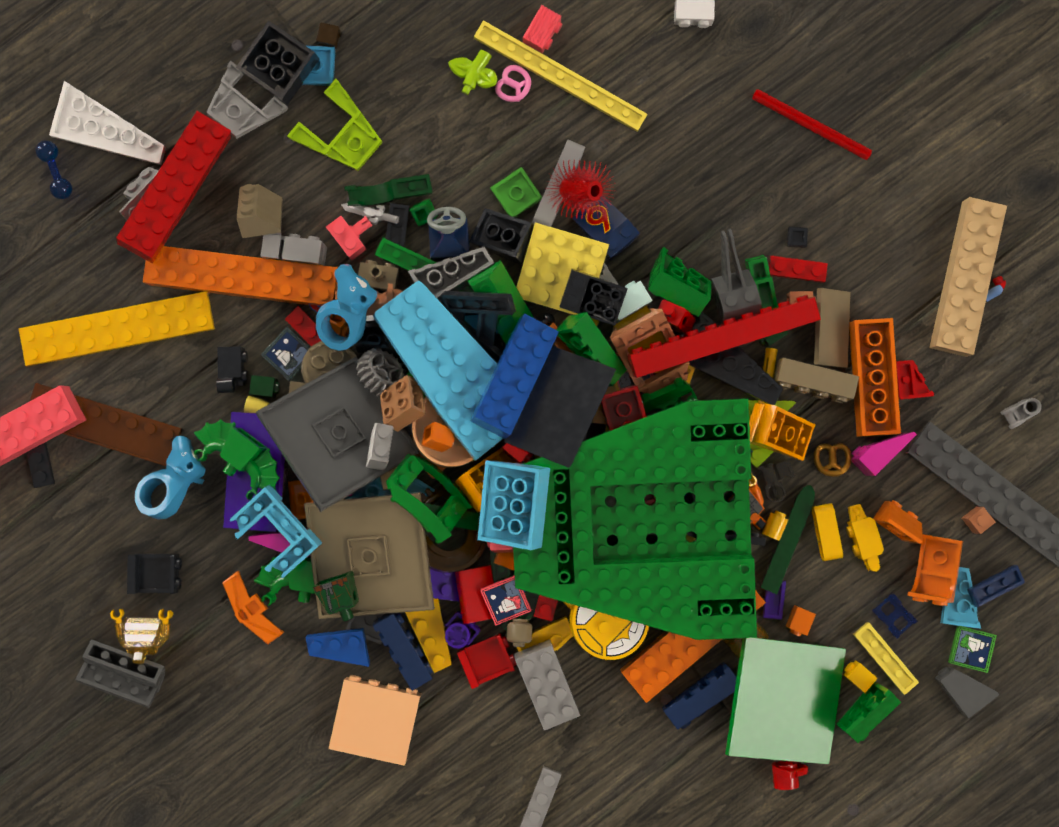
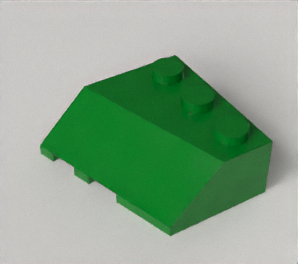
(679, 284)
(868, 712)

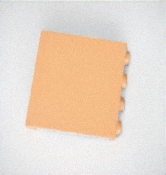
(375, 720)

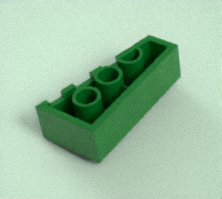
(586, 340)

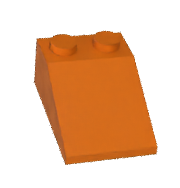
(899, 522)

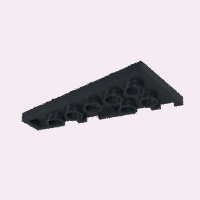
(736, 369)

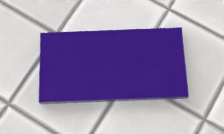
(240, 483)

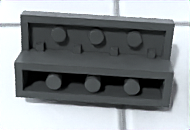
(117, 675)

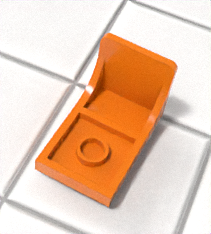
(937, 570)

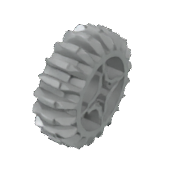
(379, 370)

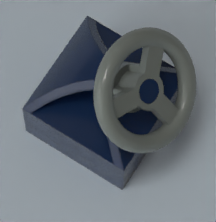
(447, 234)

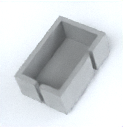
(294, 248)

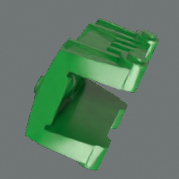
(668, 396)

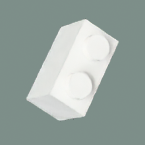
(694, 13)

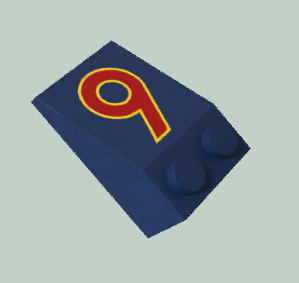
(611, 228)

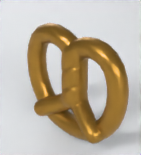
(832, 459)

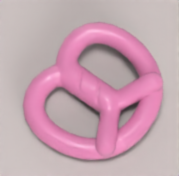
(514, 84)

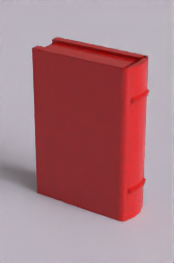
(470, 597)

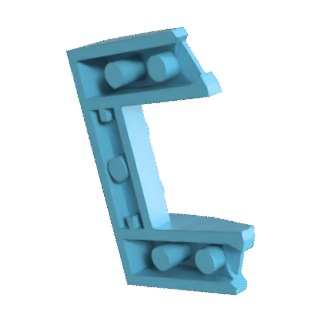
(269, 504)

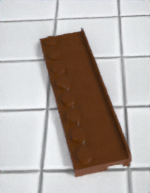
(120, 429)

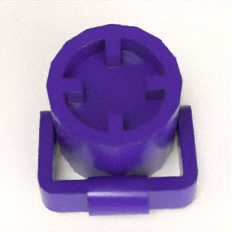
(459, 634)

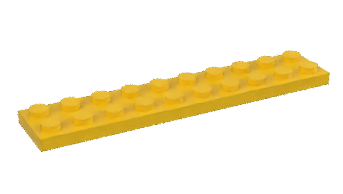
(116, 328)

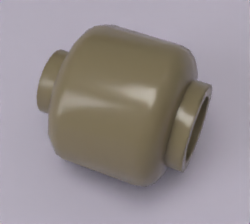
(519, 632)

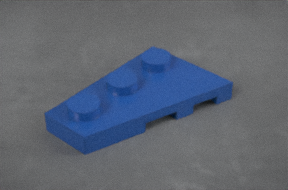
(340, 646)

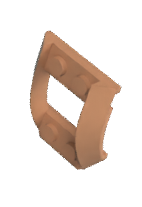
(638, 331)

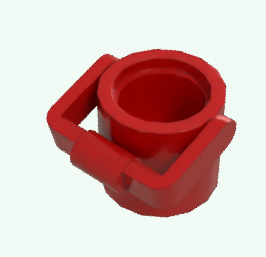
(787, 774)

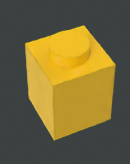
(859, 676)

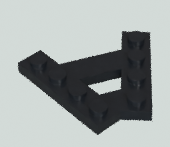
(488, 306)

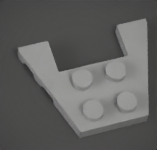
(235, 110)

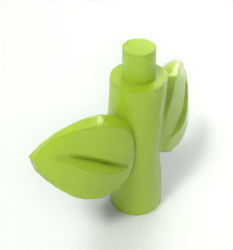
(474, 72)

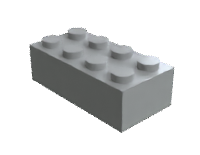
(546, 684)

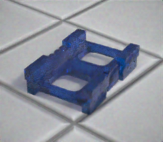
(899, 611)

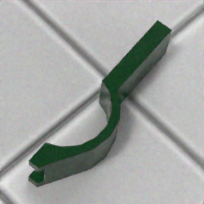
(389, 191)

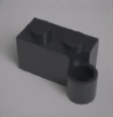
(231, 368)

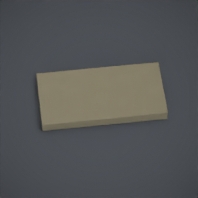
(832, 329)

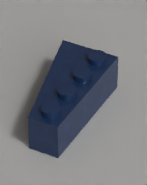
(403, 650)
(701, 696)

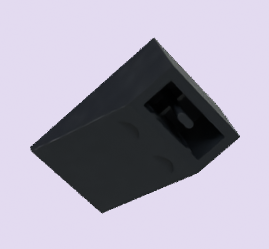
(593, 295)

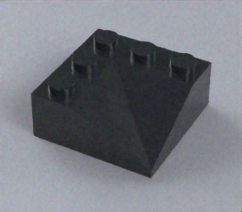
(278, 62)

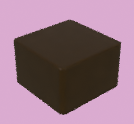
(328, 35)

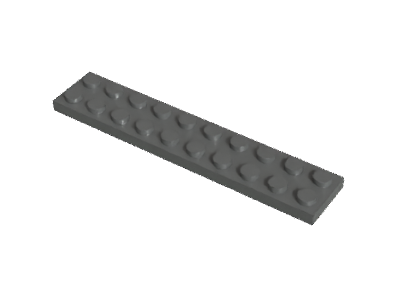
(988, 490)

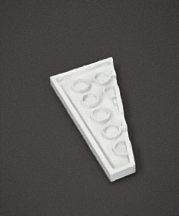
(95, 126)

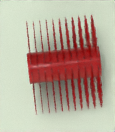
(580, 189)

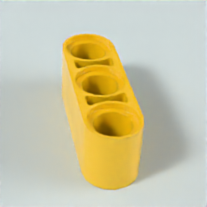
(827, 532)

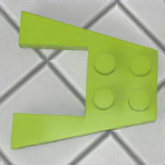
(352, 144)

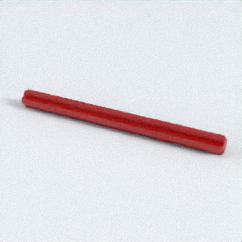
(812, 124)

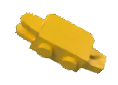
(865, 537)

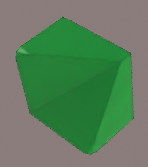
(421, 211)

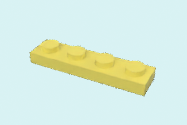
(886, 658)

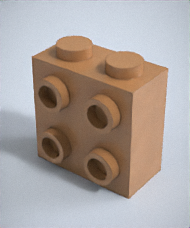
(402, 403)

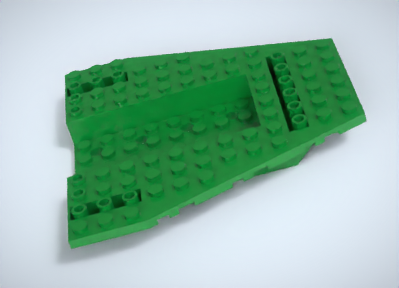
(671, 584)

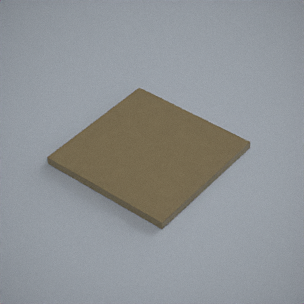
(381, 548)

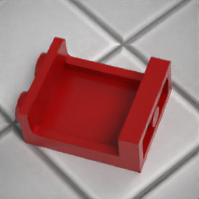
(486, 660)

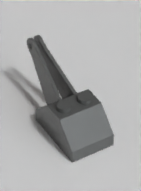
(736, 291)

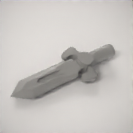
(371, 212)

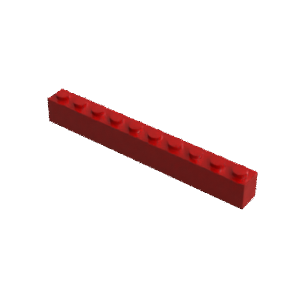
(723, 337)

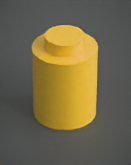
(775, 525)

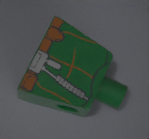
(338, 594)

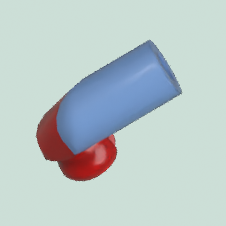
(997, 289)

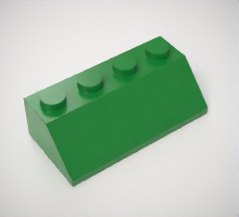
(497, 280)

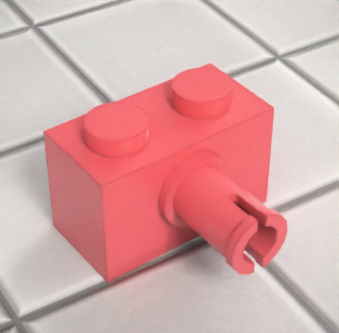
(348, 236)

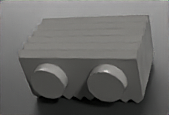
(379, 446)

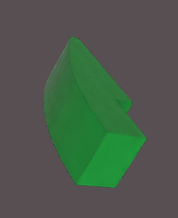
(760, 272)

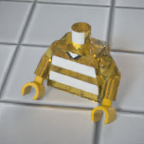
(142, 635)

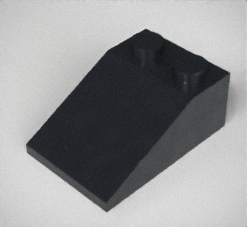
(503, 235)

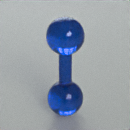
(48, 152)

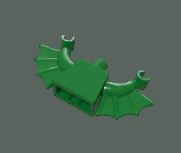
(241, 453)
(298, 579)

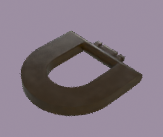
(455, 560)

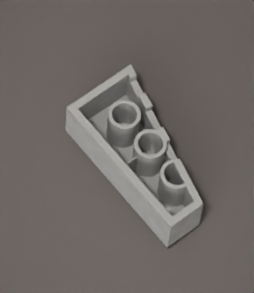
(452, 272)

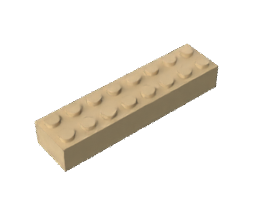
(968, 277)

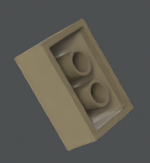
(258, 211)

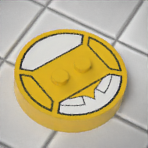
(605, 634)

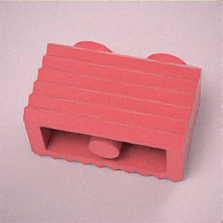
(542, 29)

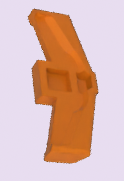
(250, 609)

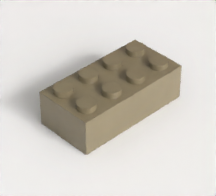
(814, 379)

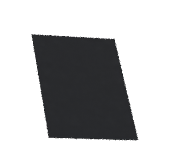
(561, 406)

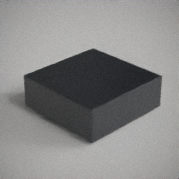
(797, 237)

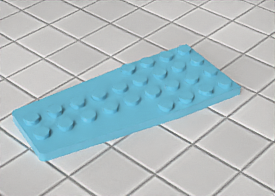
(442, 360)

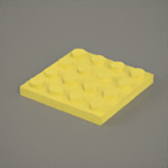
(550, 261)

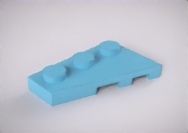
(962, 610)

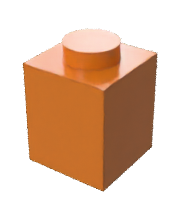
(438, 437)
(800, 621)

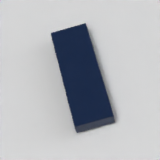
(996, 586)

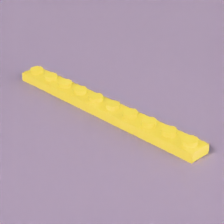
(560, 76)

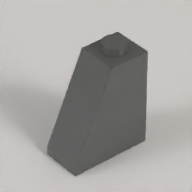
(964, 691)

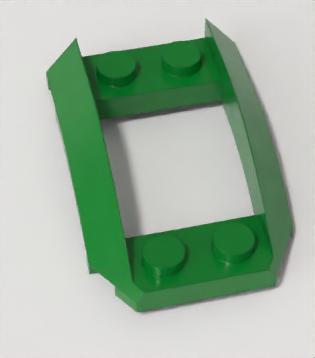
(440, 524)

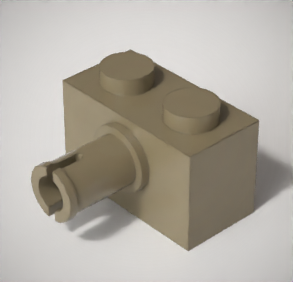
(378, 275)

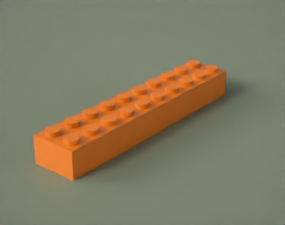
(242, 276)

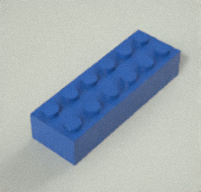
(514, 376)

